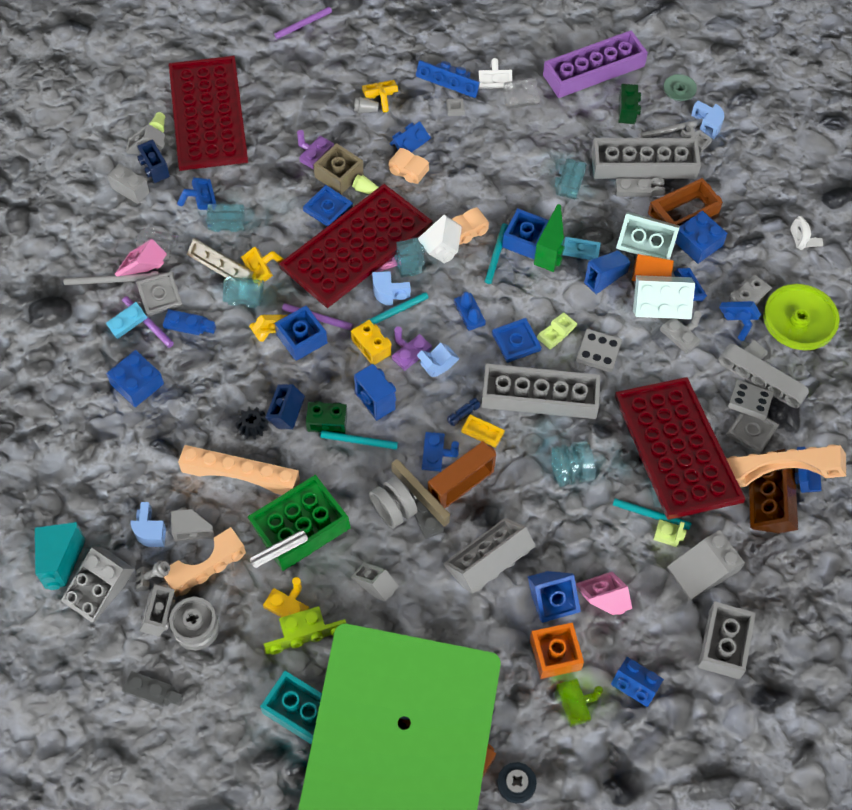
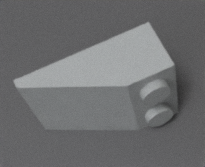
(706, 565)

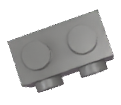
(128, 183)
(751, 290)
(157, 610)

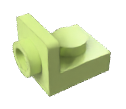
(669, 533)

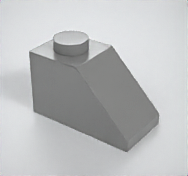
(144, 135)
(189, 525)
(375, 581)

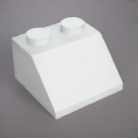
(442, 239)

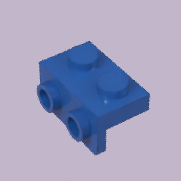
(412, 138)
(808, 480)
(637, 681)

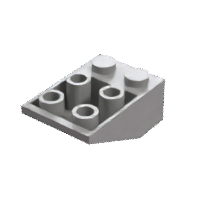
(97, 583)

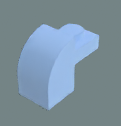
(711, 117)
(386, 291)
(439, 360)
(146, 531)

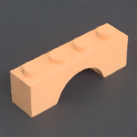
(226, 550)

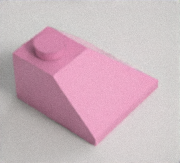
(142, 259)
(606, 593)

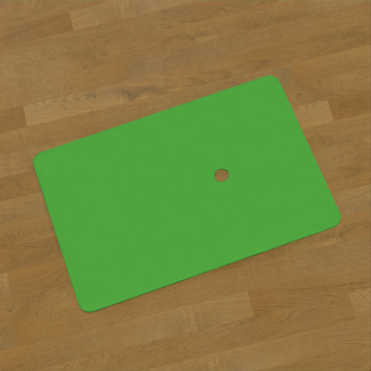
(360, 752)

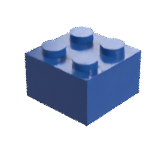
(524, 233)
(700, 237)
(301, 333)
(135, 378)
(375, 391)

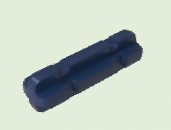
(463, 412)

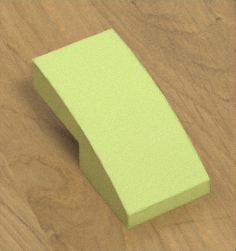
(557, 331)

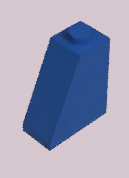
(606, 270)

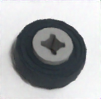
(516, 790)

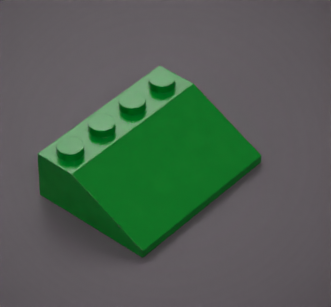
(302, 508)

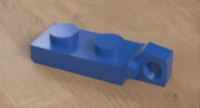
(188, 323)

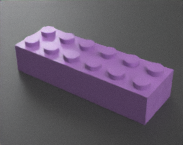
(594, 64)

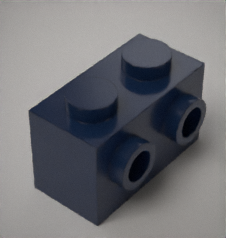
(153, 161)
(285, 406)

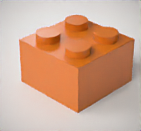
(556, 650)

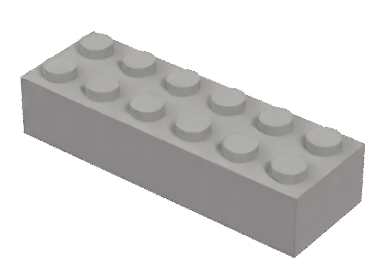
(645, 158)
(541, 391)

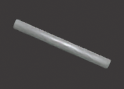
(665, 130)

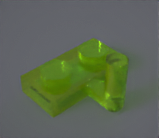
(575, 702)

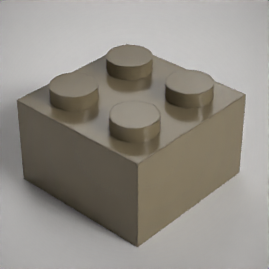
(338, 168)

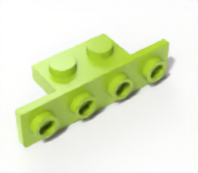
(300, 629)

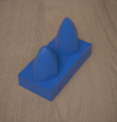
(469, 311)

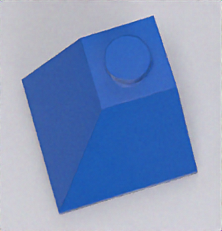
(554, 595)

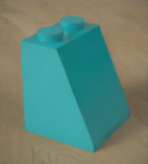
(57, 553)

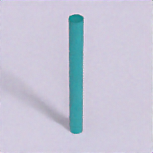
(495, 257)
(399, 308)
(359, 440)
(648, 512)

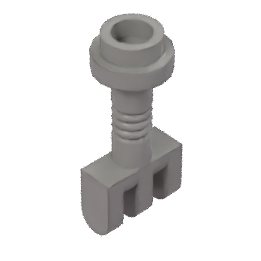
(160, 569)

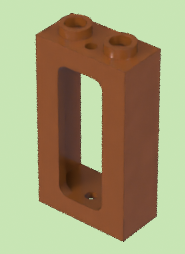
(697, 189)
(463, 474)

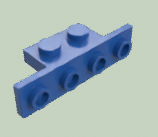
(448, 76)

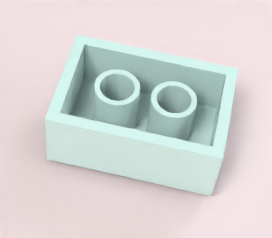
(647, 236)
(663, 297)

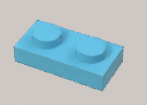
(581, 248)
(126, 320)

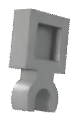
(703, 139)

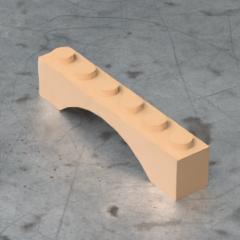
(825, 461)
(210, 463)

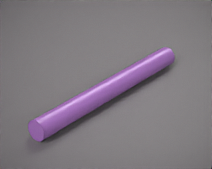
(302, 23)
(322, 318)
(152, 326)

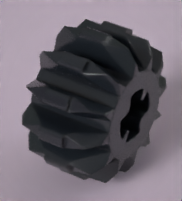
(258, 421)

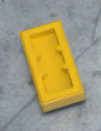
(482, 431)

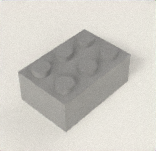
(727, 640)

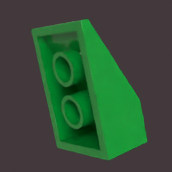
(550, 244)

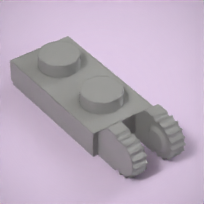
(639, 187)

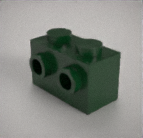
(628, 104)
(326, 417)

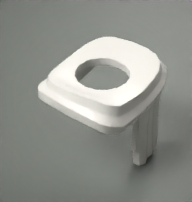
(803, 239)

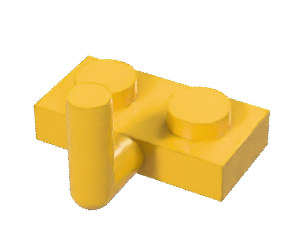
(381, 88)
(258, 264)
(265, 325)
(283, 604)

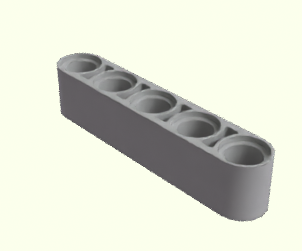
(763, 375)

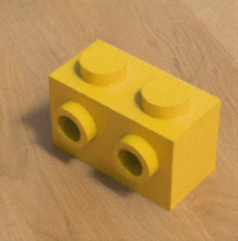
(371, 342)

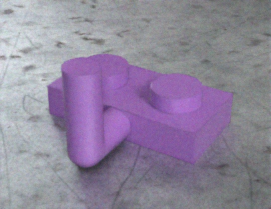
(313, 151)
(408, 353)

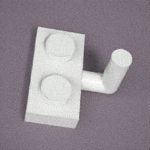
(494, 78)

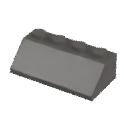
(490, 554)

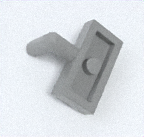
(681, 334)

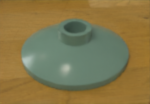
(680, 87)

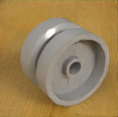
(393, 502)
(194, 623)

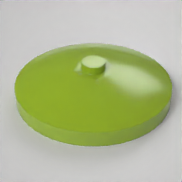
(801, 317)

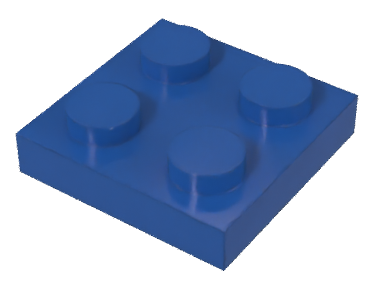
(327, 206)
(516, 340)

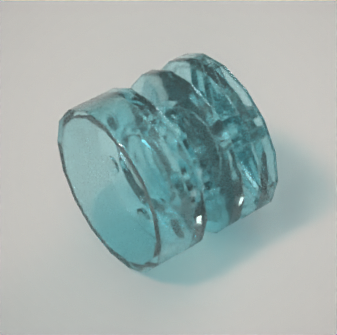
(577, 462)

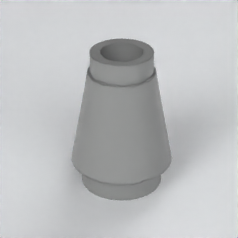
(365, 105)

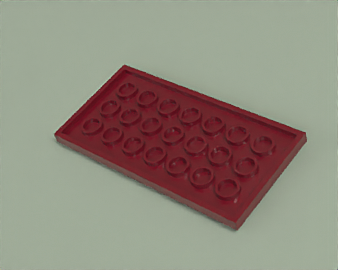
(207, 113)
(354, 245)
(678, 448)

